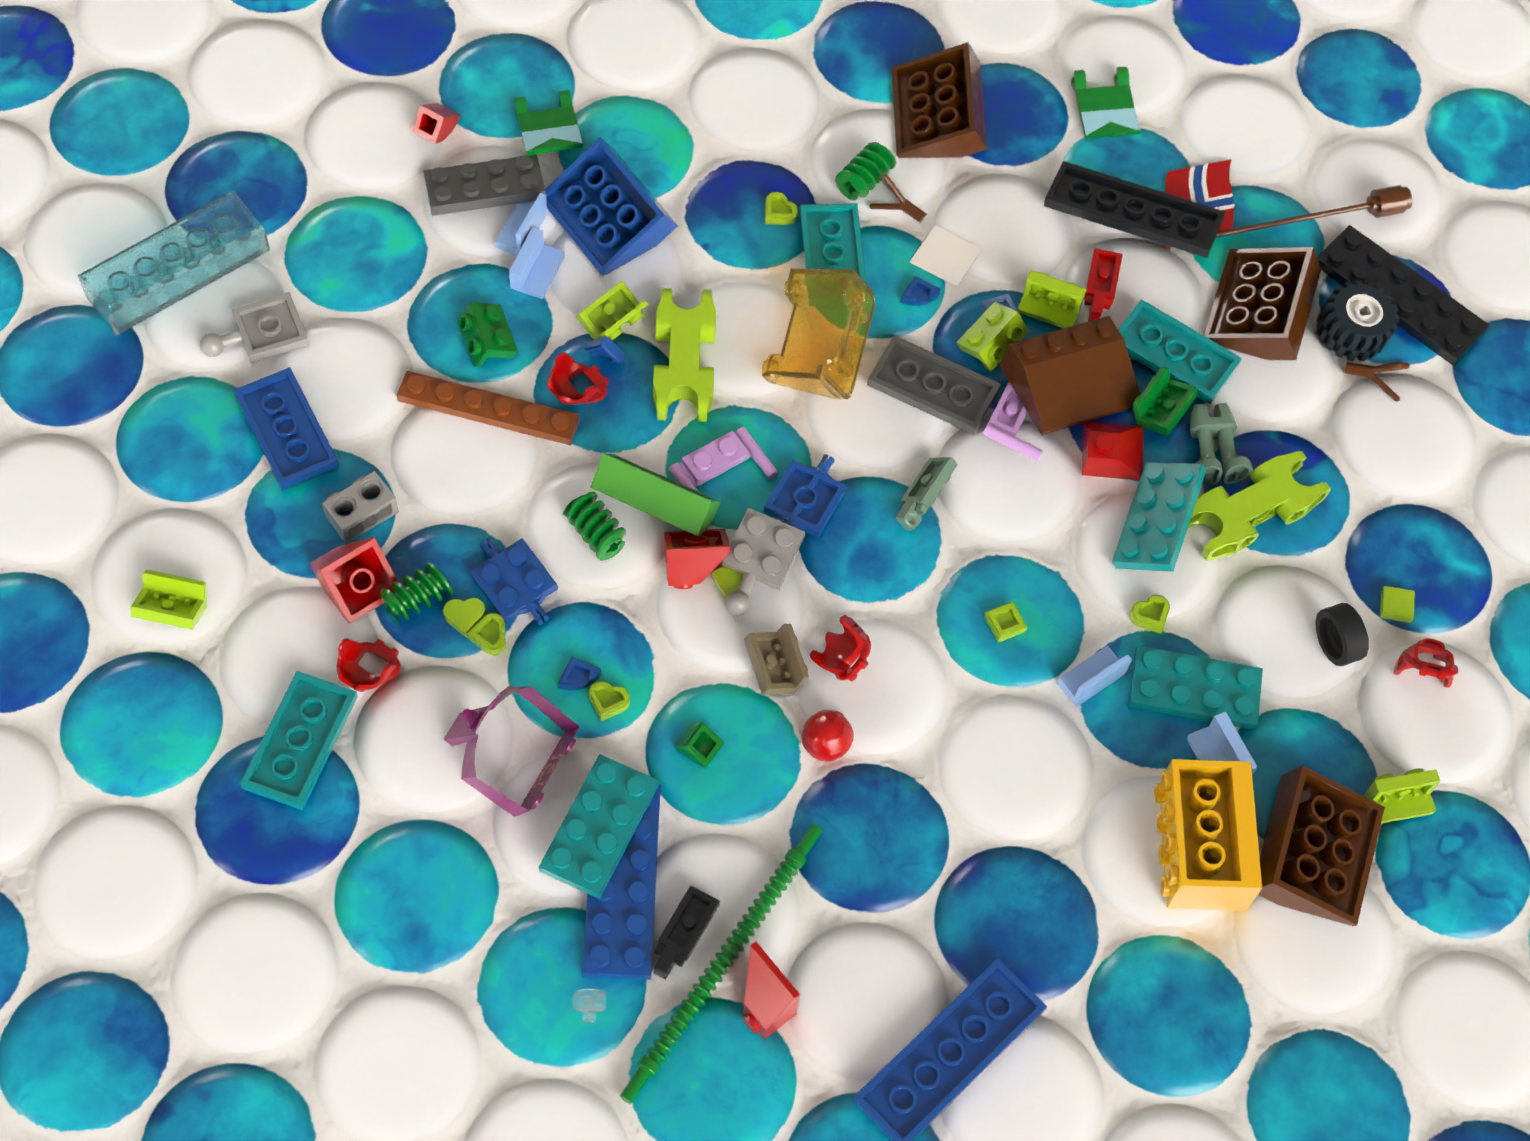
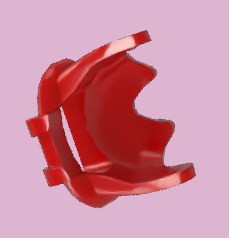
(567, 369)
(843, 650)
(1409, 659)
(359, 679)

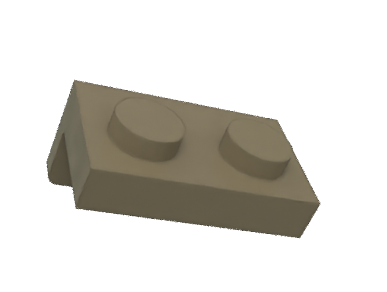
(777, 661)

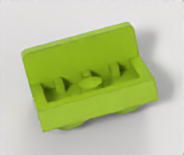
(1051, 300)
(611, 312)
(992, 335)
(170, 599)
(1404, 795)

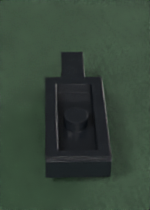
(684, 930)

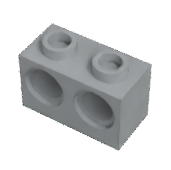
(364, 512)

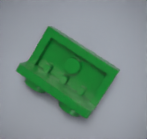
(486, 332)
(1163, 403)

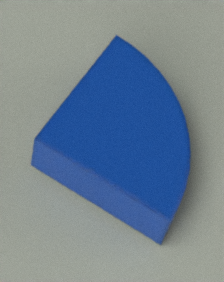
(919, 293)
(606, 348)
(578, 675)

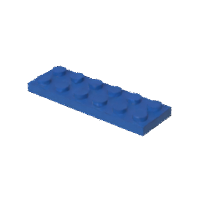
(622, 920)
(949, 1053)

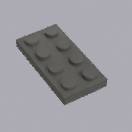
(484, 184)
(934, 384)

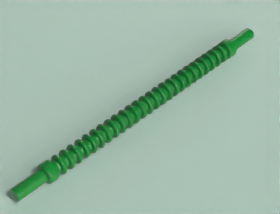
(649, 1064)

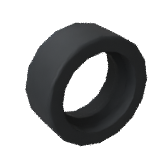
(1342, 634)

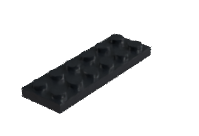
(1134, 209)
(1422, 307)

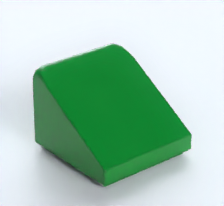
(699, 744)

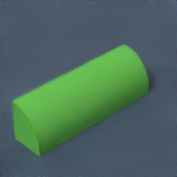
(655, 494)

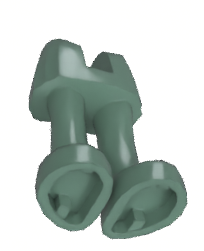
(1219, 427)

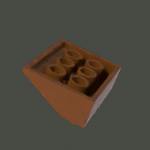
(939, 105)
(1264, 301)
(1072, 375)
(1319, 847)

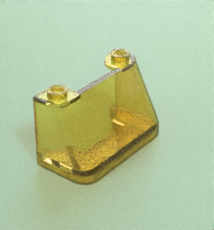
(823, 333)

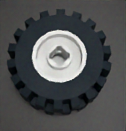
(1357, 320)

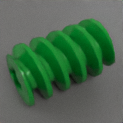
(865, 171)
(595, 525)
(414, 592)

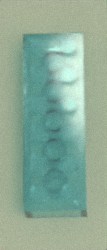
(174, 262)

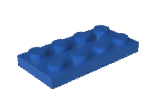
(286, 428)

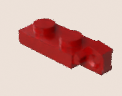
(1102, 281)

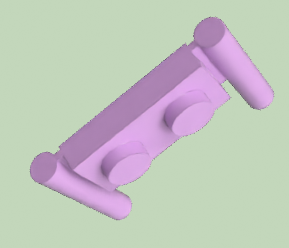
(1006, 423)
(720, 457)

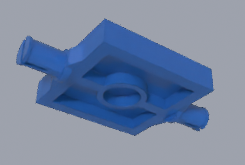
(806, 496)
(514, 580)

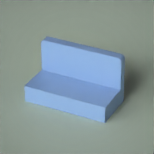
(520, 223)
(535, 265)
(1093, 675)
(1220, 742)

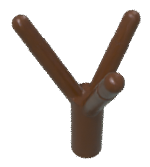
(904, 204)
(1369, 371)

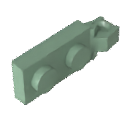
(924, 491)

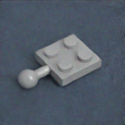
(264, 328)
(761, 552)

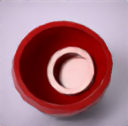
(827, 735)

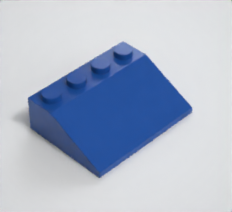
(607, 209)

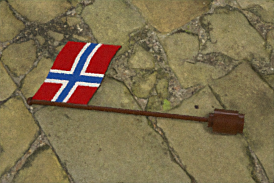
(1211, 187)

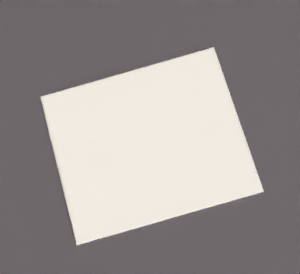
(946, 255)

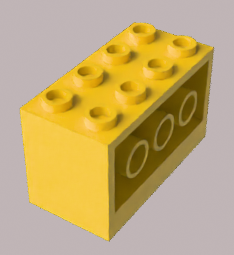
(1208, 835)

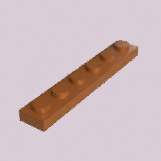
(488, 407)

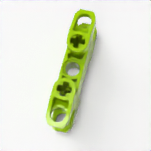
(683, 376)
(1271, 494)

